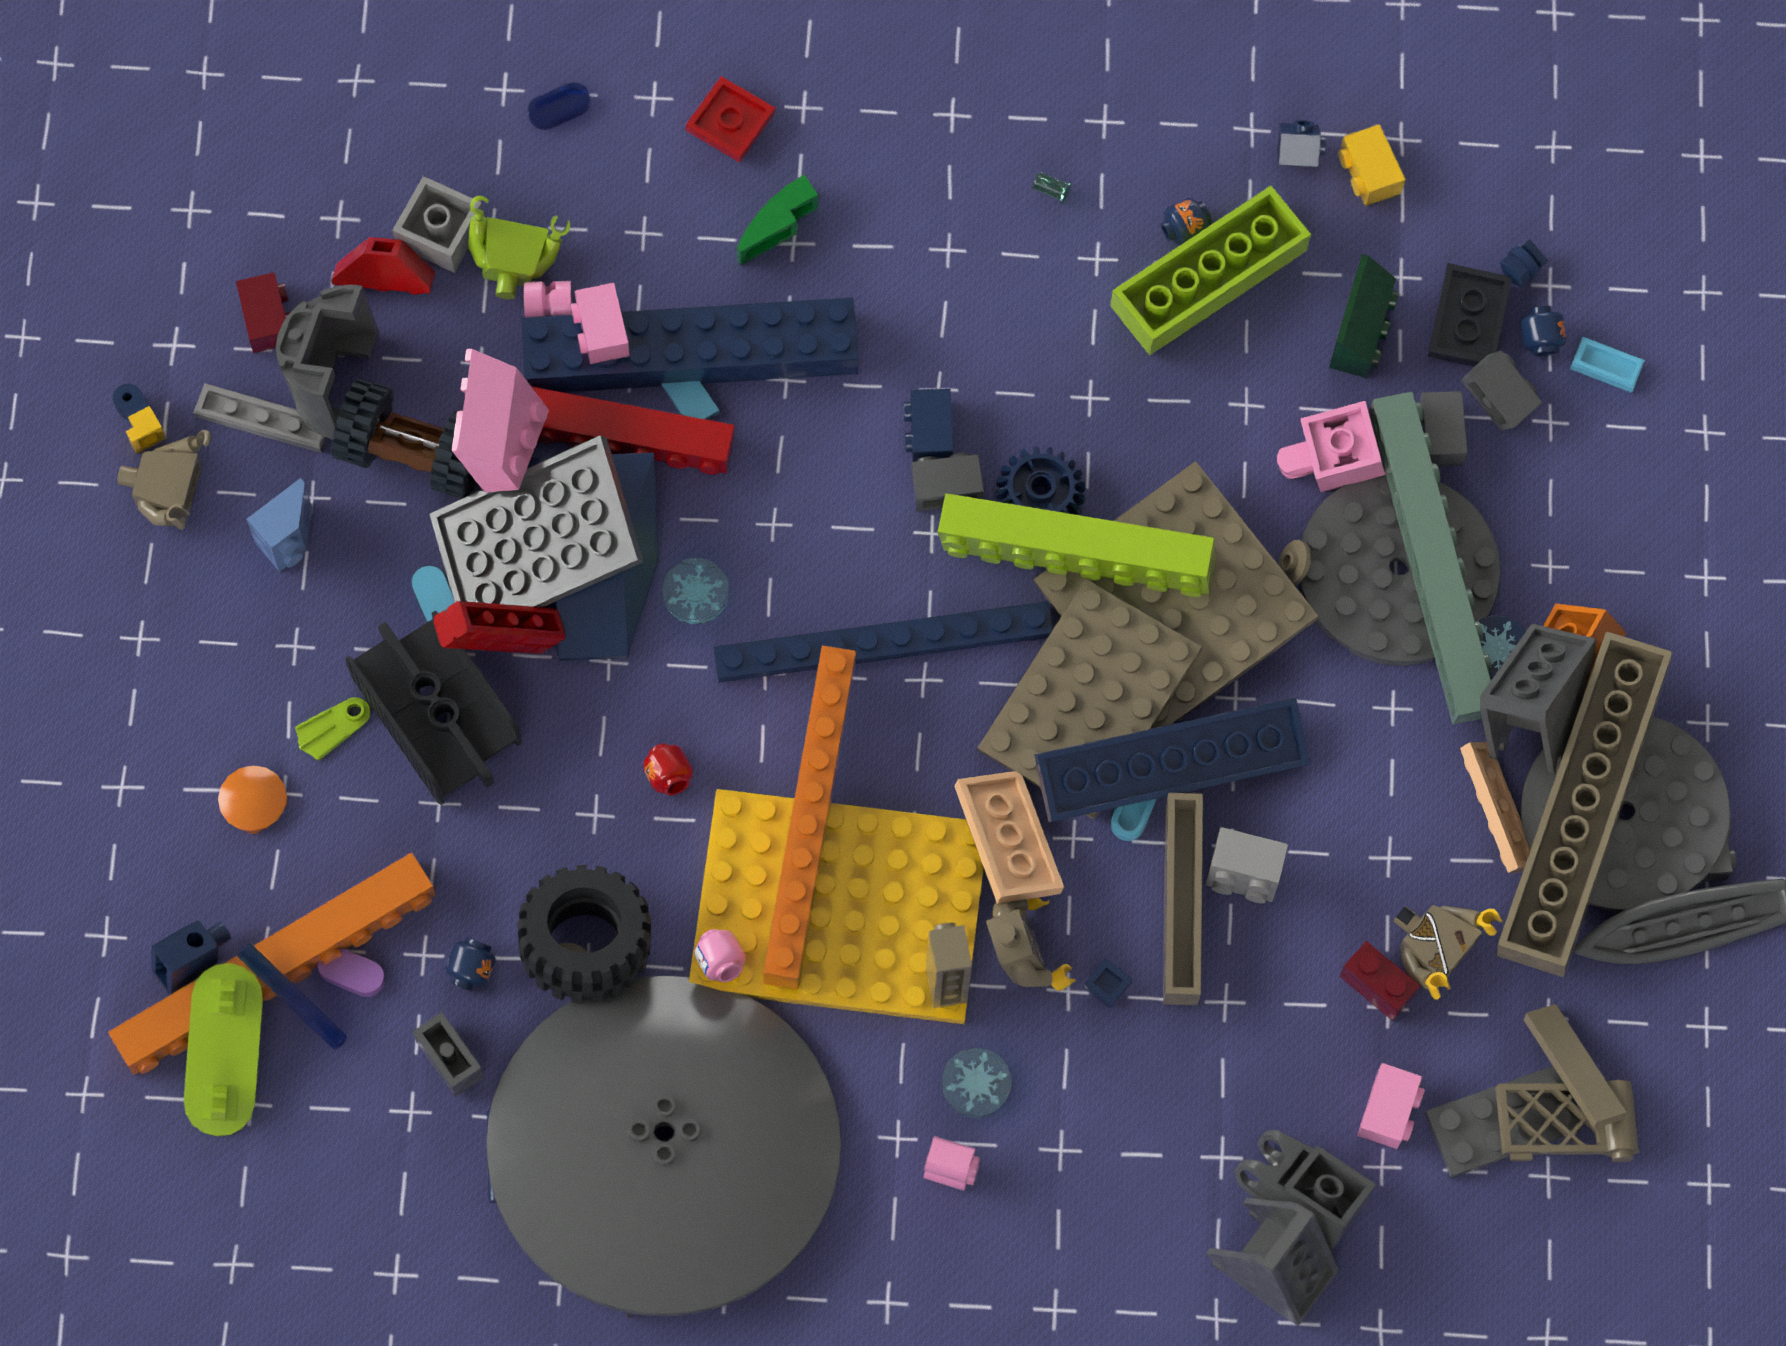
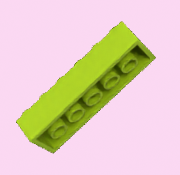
(1210, 270)

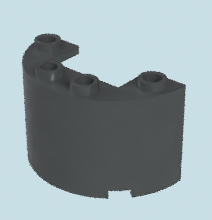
(312, 340)

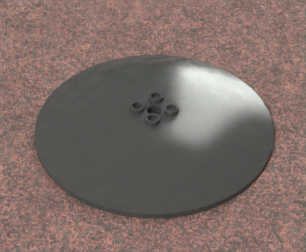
(648, 1218)

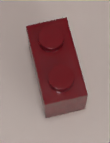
(262, 309)
(1379, 981)

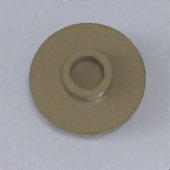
(1295, 561)

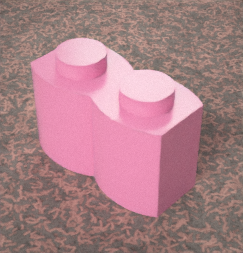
(951, 1164)

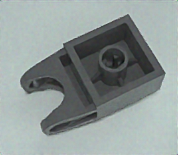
(1309, 1179)

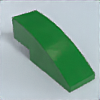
(777, 219)

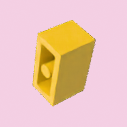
(1371, 165)

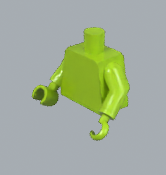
(511, 250)

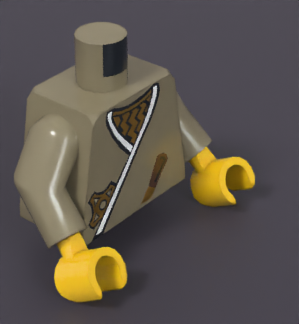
(1440, 941)
(1018, 946)

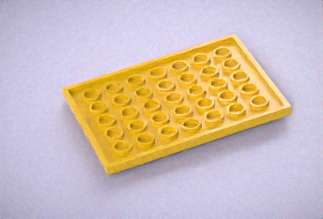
(874, 902)

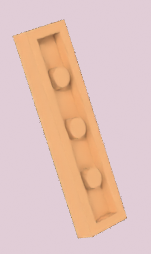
(1497, 805)

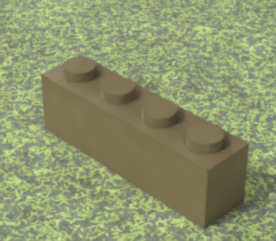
(948, 965)

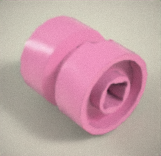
(547, 301)

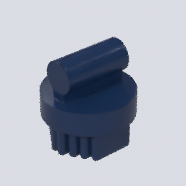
(1523, 263)

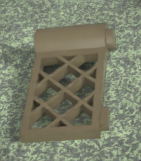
(1613, 1140)

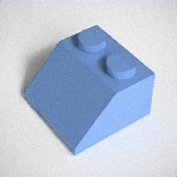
(283, 526)

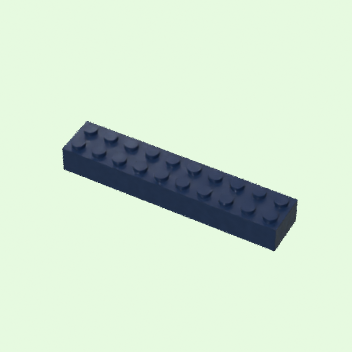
(699, 345)

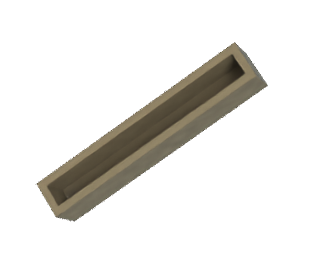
(1182, 899)

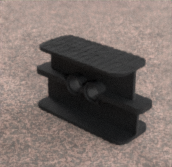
(439, 752)

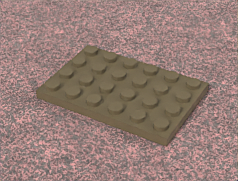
(1094, 679)

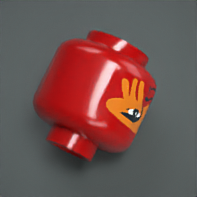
(668, 769)

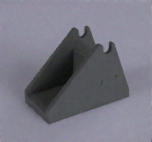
(1539, 690)
(1284, 1261)

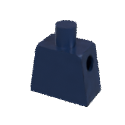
(187, 954)

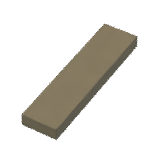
(1574, 1066)

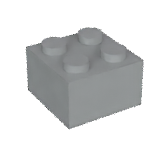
(436, 224)
(1246, 865)

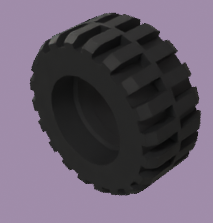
(576, 894)

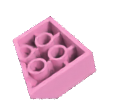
(497, 423)

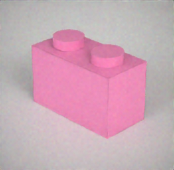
(601, 323)
(1390, 1106)

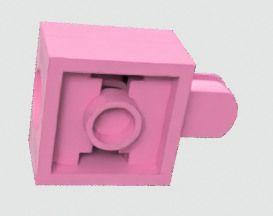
(1337, 449)

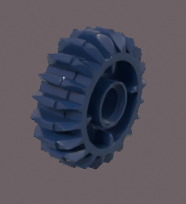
(1045, 471)

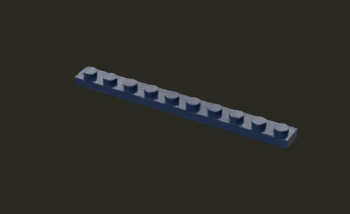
(885, 640)

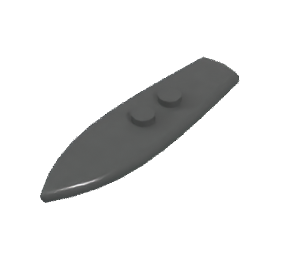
(1687, 923)

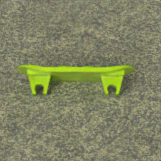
(223, 1049)

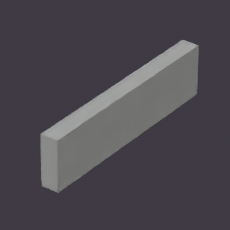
(256, 417)

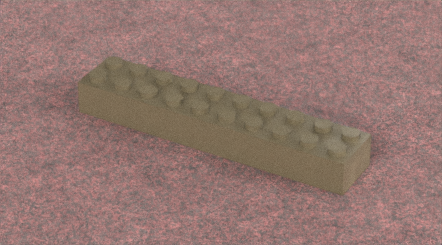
(1584, 804)

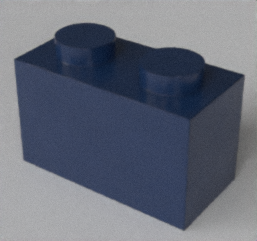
(930, 424)

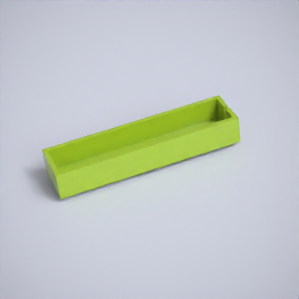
(1077, 545)

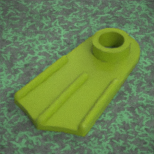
(331, 727)

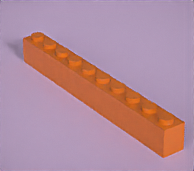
(809, 818)
(292, 950)

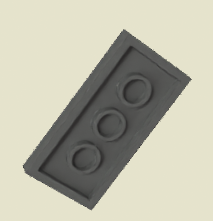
(1470, 1131)

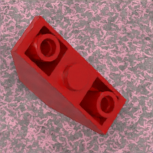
(385, 267)

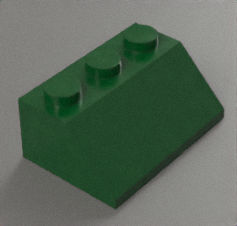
(1365, 319)

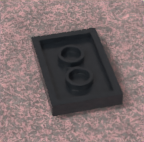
(1469, 315)

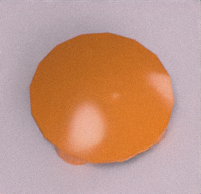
(252, 798)

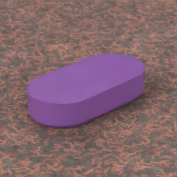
(353, 974)

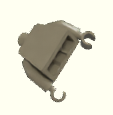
(166, 480)

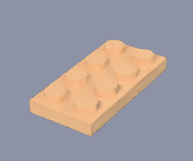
(1009, 837)

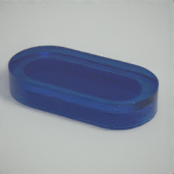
(559, 106)

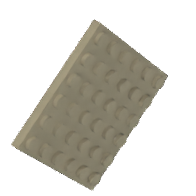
(1249, 601)

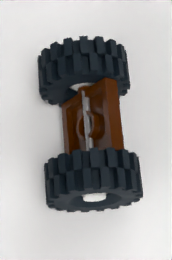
(372, 429)

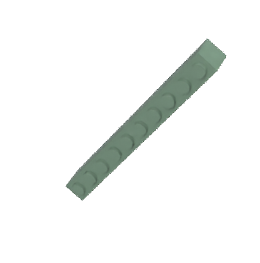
(1432, 553)

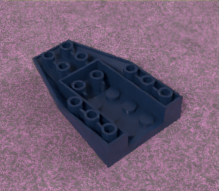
(605, 616)

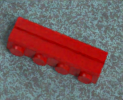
(499, 627)

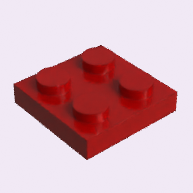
(730, 119)

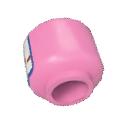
(720, 955)

